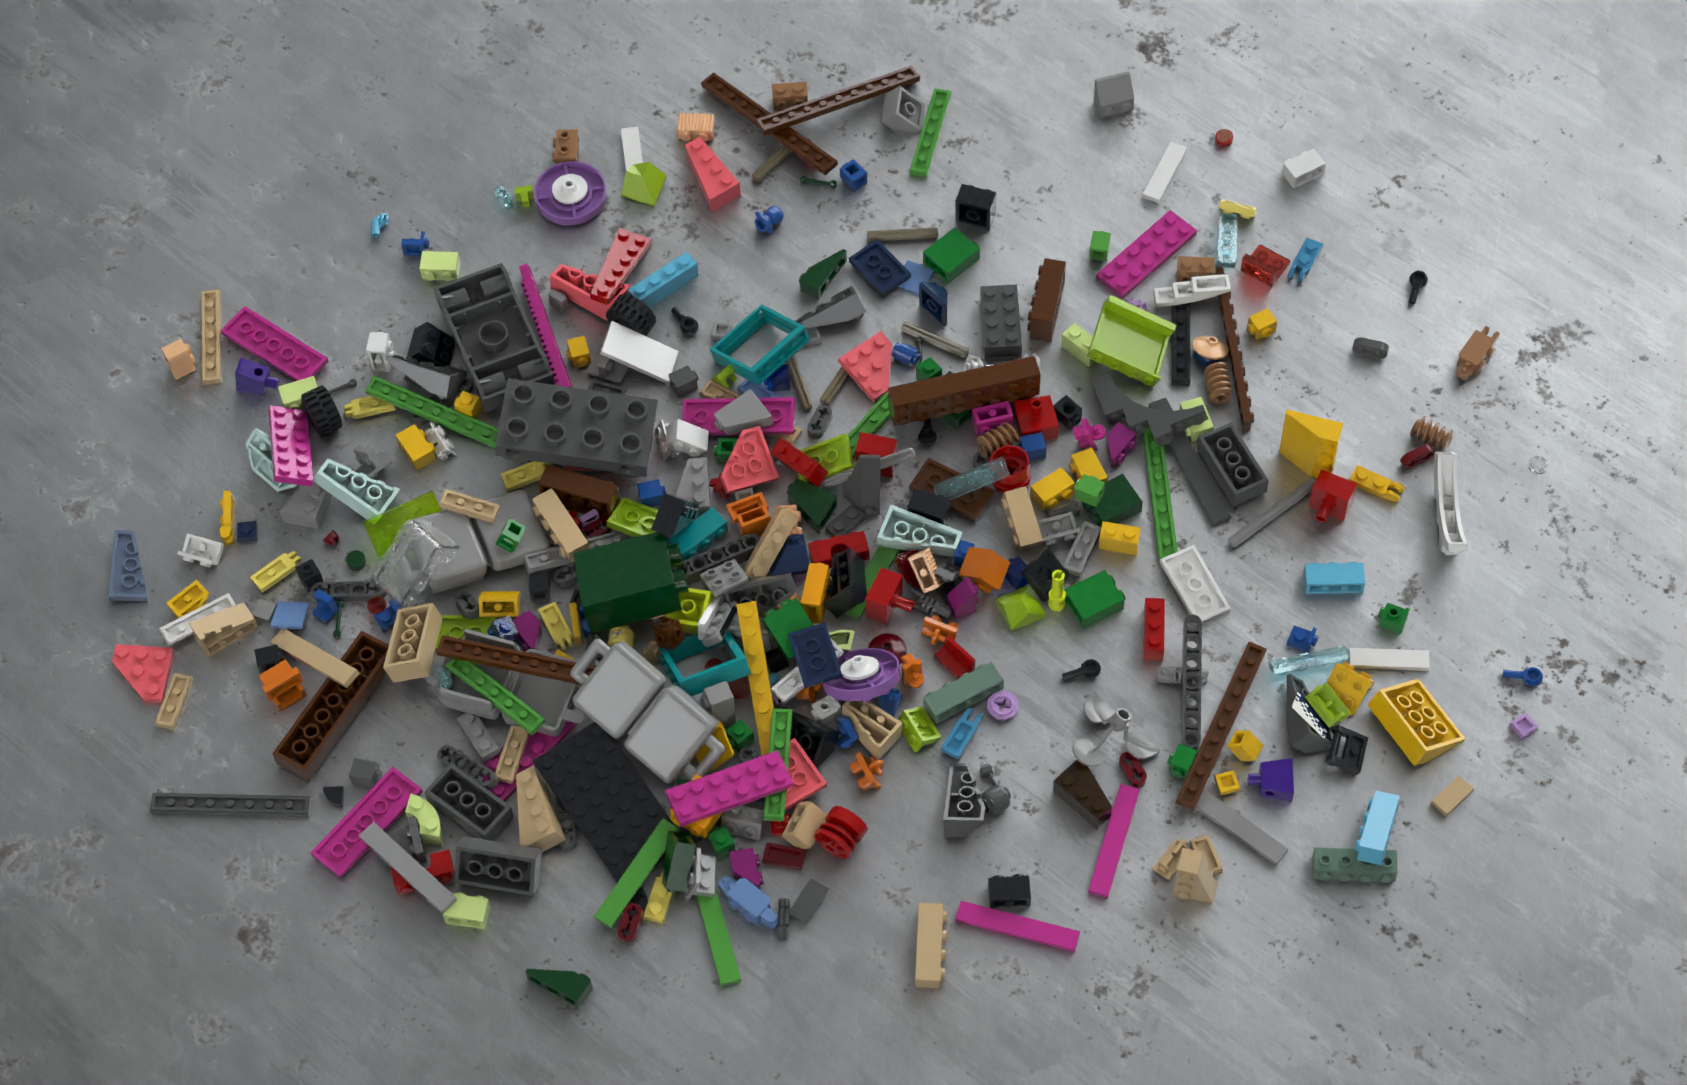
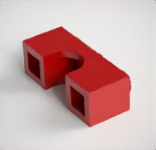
(799, 462)
(823, 550)
(1154, 629)
(440, 868)

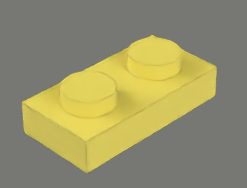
(1244, 210)

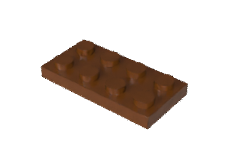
(967, 505)

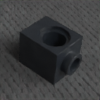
(1064, 406)
(309, 574)
(539, 585)
(268, 657)

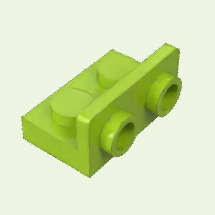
(918, 728)

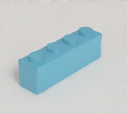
(665, 280)
(1377, 827)

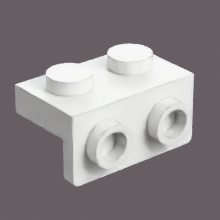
(201, 549)

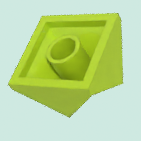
(643, 183)
(1020, 607)

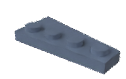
(126, 570)

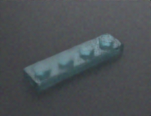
(1227, 240)
(973, 479)
(1302, 661)

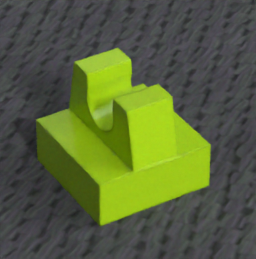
(523, 194)
(723, 375)

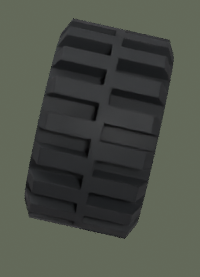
(631, 314)
(321, 410)

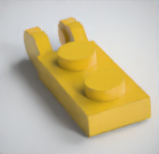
(1376, 484)
(227, 519)

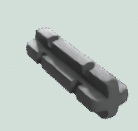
(783, 918)

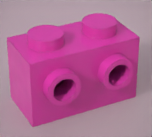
(991, 416)

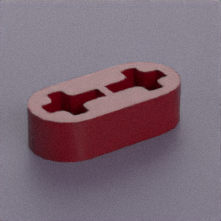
(1417, 456)
(593, 529)
(1129, 771)
(626, 921)

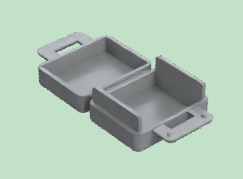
(478, 541)
(545, 696)
(662, 722)

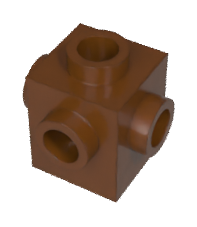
(668, 633)

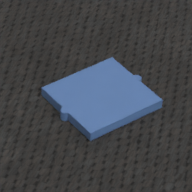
(918, 274)
(290, 615)

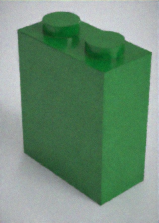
(951, 255)
(1094, 598)
(785, 620)

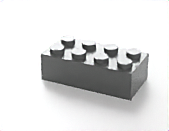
(1000, 321)
(1232, 464)
(469, 803)
(497, 865)

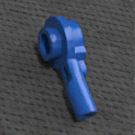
(1531, 676)

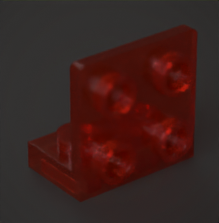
(1264, 265)

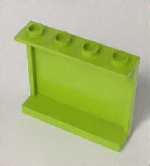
(1130, 340)

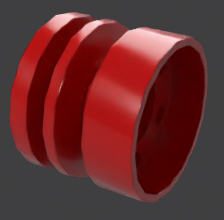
(1018, 467)
(840, 832)

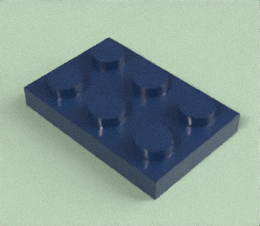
(879, 267)
(815, 655)

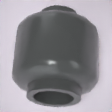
(996, 799)

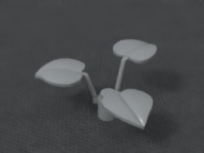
(1100, 711)

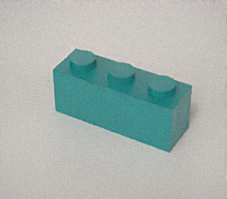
(700, 534)

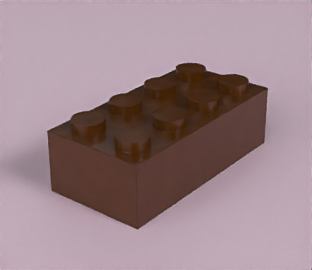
(1046, 300)
(581, 492)

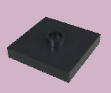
(1040, 570)

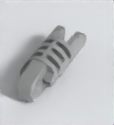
(1174, 675)

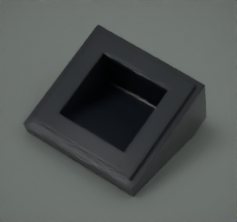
(776, 660)

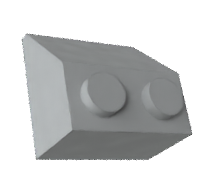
(1113, 94)
(903, 111)

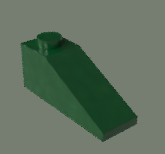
(820, 275)
(563, 984)

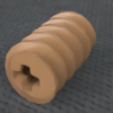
(1218, 383)
(1431, 433)
(996, 438)

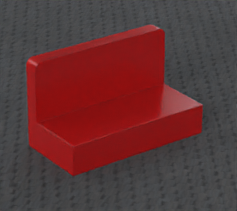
(955, 658)

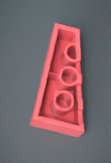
(712, 175)
(578, 289)

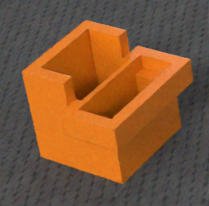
(750, 514)
(984, 569)
(283, 685)

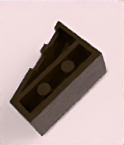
(1083, 794)

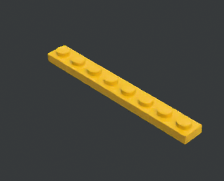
(759, 675)

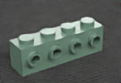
(963, 692)
(1343, 865)

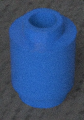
(906, 354)

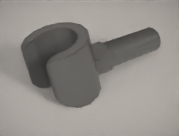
(986, 770)

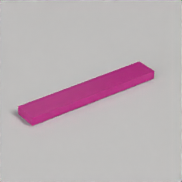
(1114, 841)
(1017, 926)

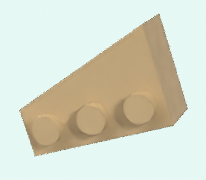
(1021, 518)
(223, 628)
(873, 726)
(1194, 878)

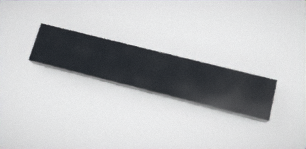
(1180, 345)

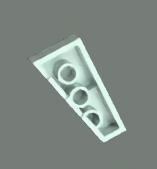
(355, 489)
(913, 532)

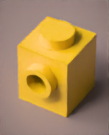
(1262, 324)
(578, 352)
(468, 404)
(1245, 745)

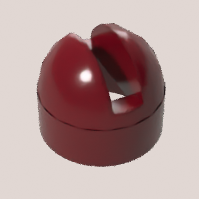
(332, 538)

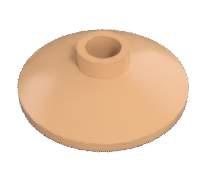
(1210, 347)

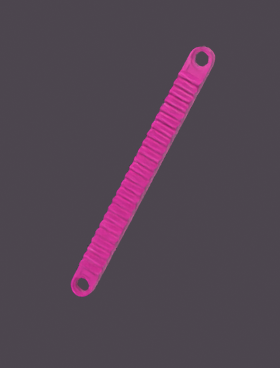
(544, 327)

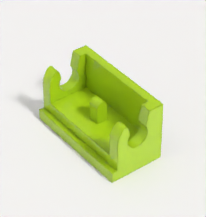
(1328, 705)

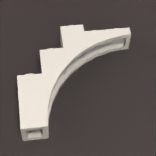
(1451, 535)

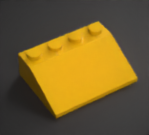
(1310, 442)
(1415, 721)

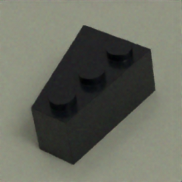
(674, 515)
(847, 583)

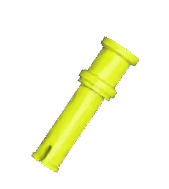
(1057, 594)

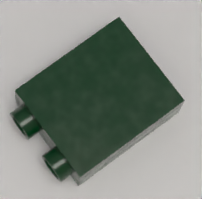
(630, 581)

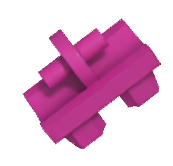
(1086, 434)

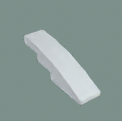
(1192, 291)

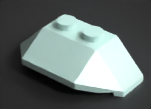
(261, 459)

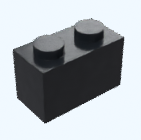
(1009, 891)

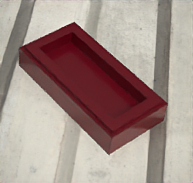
(784, 856)

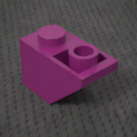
(1119, 442)
(963, 599)
(528, 630)
(745, 865)

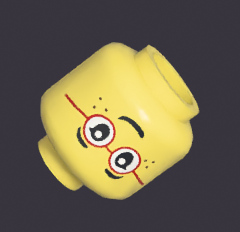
(621, 633)

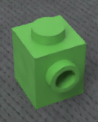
(1099, 245)
(1089, 490)

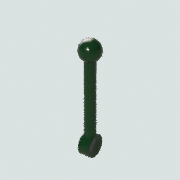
(832, 183)
(337, 634)

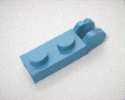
(1305, 258)
(961, 734)

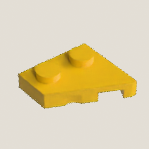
(188, 599)

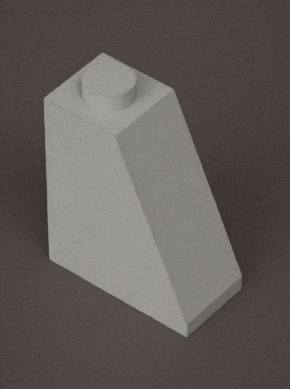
(743, 414)

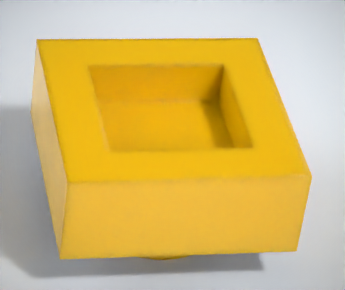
(1227, 783)

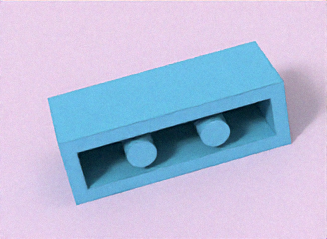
(1334, 578)

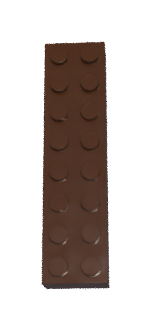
(964, 391)
(332, 709)

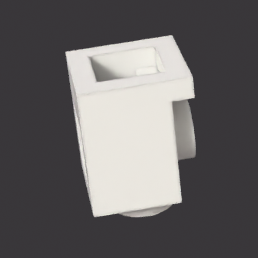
(824, 715)

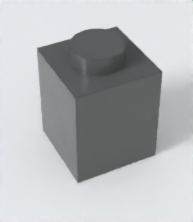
(683, 381)
(365, 773)

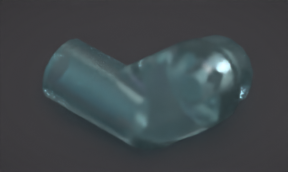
(506, 194)

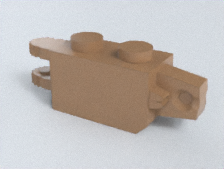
(1475, 352)

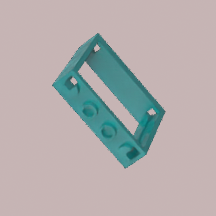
(774, 358)
(699, 681)

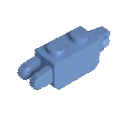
(749, 901)

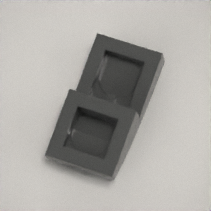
(808, 900)

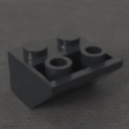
(431, 345)

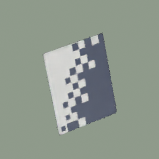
(1308, 713)

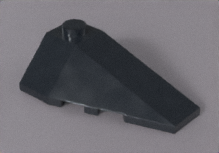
(814, 737)

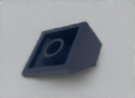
(934, 301)
(791, 557)

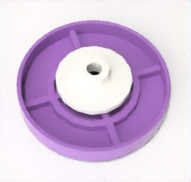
(570, 193)
(865, 675)

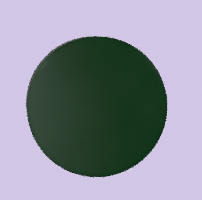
(356, 560)

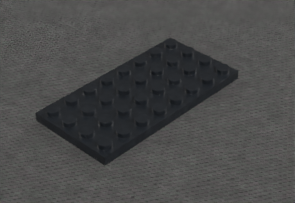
(603, 796)

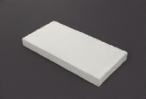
(639, 352)
(1195, 584)

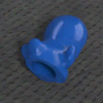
(771, 217)

